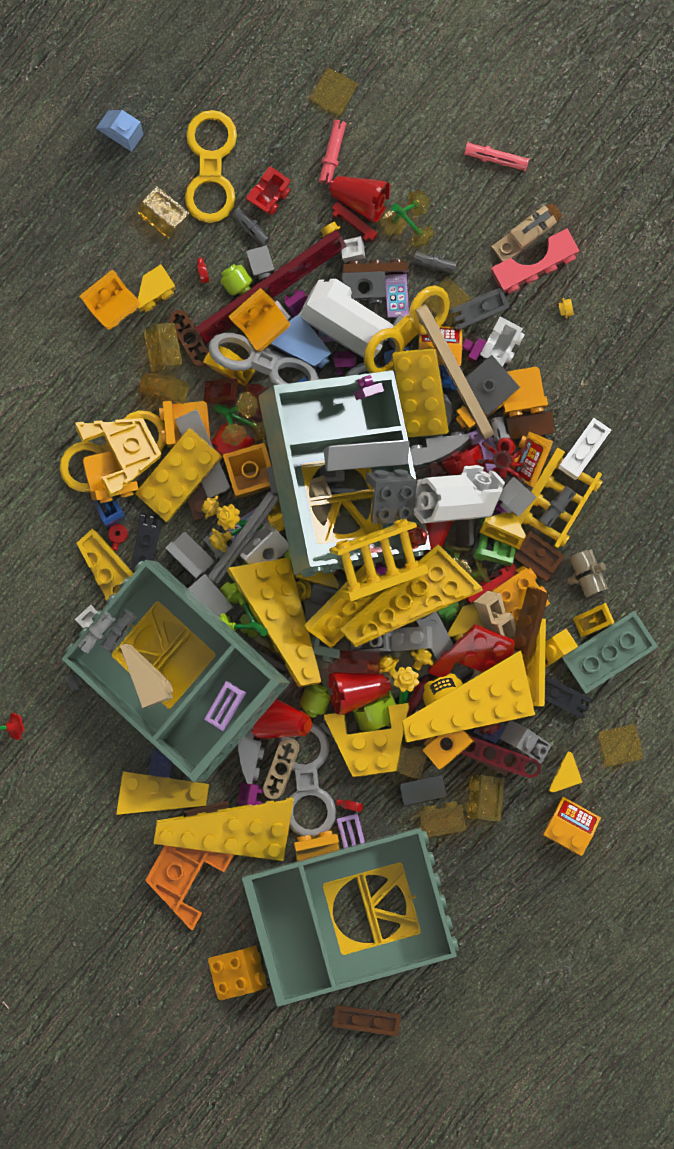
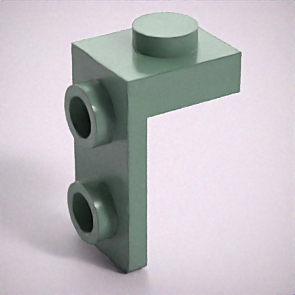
(327, 654)

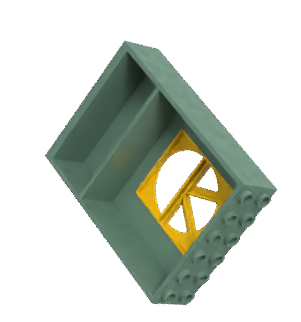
(301, 423)
(179, 723)
(297, 924)

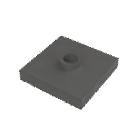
(491, 384)

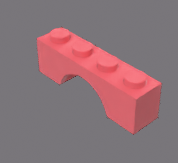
(512, 274)

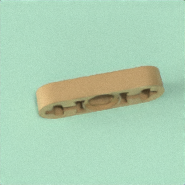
(281, 752)

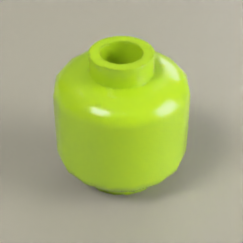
(236, 280)
(315, 700)

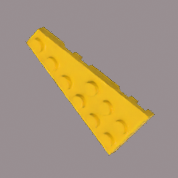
(413, 598)
(277, 606)
(487, 699)
(239, 830)

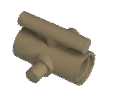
(587, 573)

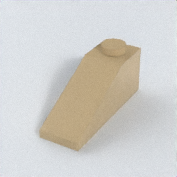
(148, 681)

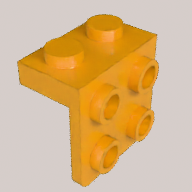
(110, 300)
(260, 320)
(529, 395)
(172, 411)
(99, 466)
(514, 591)
(310, 847)
(237, 973)

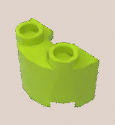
(375, 714)

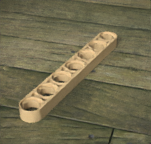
(454, 371)

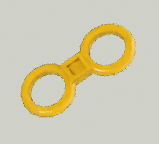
(210, 166)
(407, 328)
(90, 446)

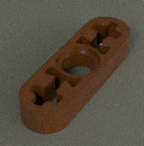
(192, 355)

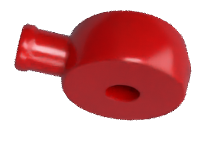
(202, 270)
(116, 540)
(350, 805)

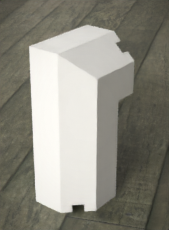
(341, 317)
(458, 496)

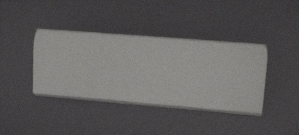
(366, 455)
(215, 481)

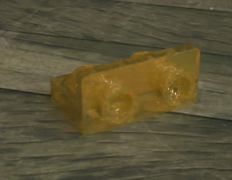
(162, 212)
(162, 346)
(485, 798)
(442, 820)

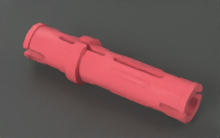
(496, 156)
(330, 160)

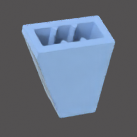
(121, 128)
(302, 343)

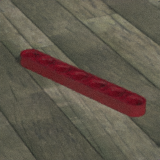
(498, 760)

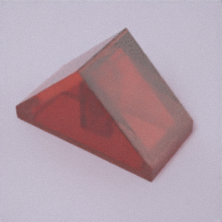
(221, 391)

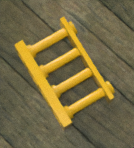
(548, 481)
(393, 575)

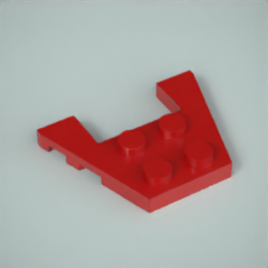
(475, 649)

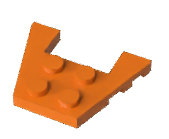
(176, 872)

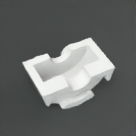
(502, 341)

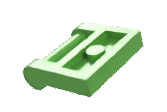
(500, 553)

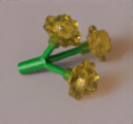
(233, 433)

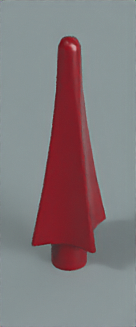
(417, 694)

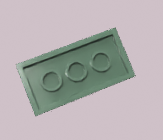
(609, 652)

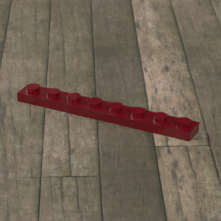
(276, 282)

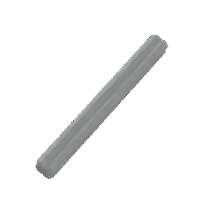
(243, 537)

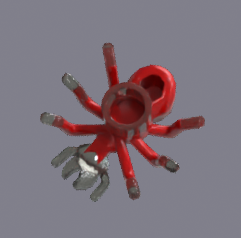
(504, 459)

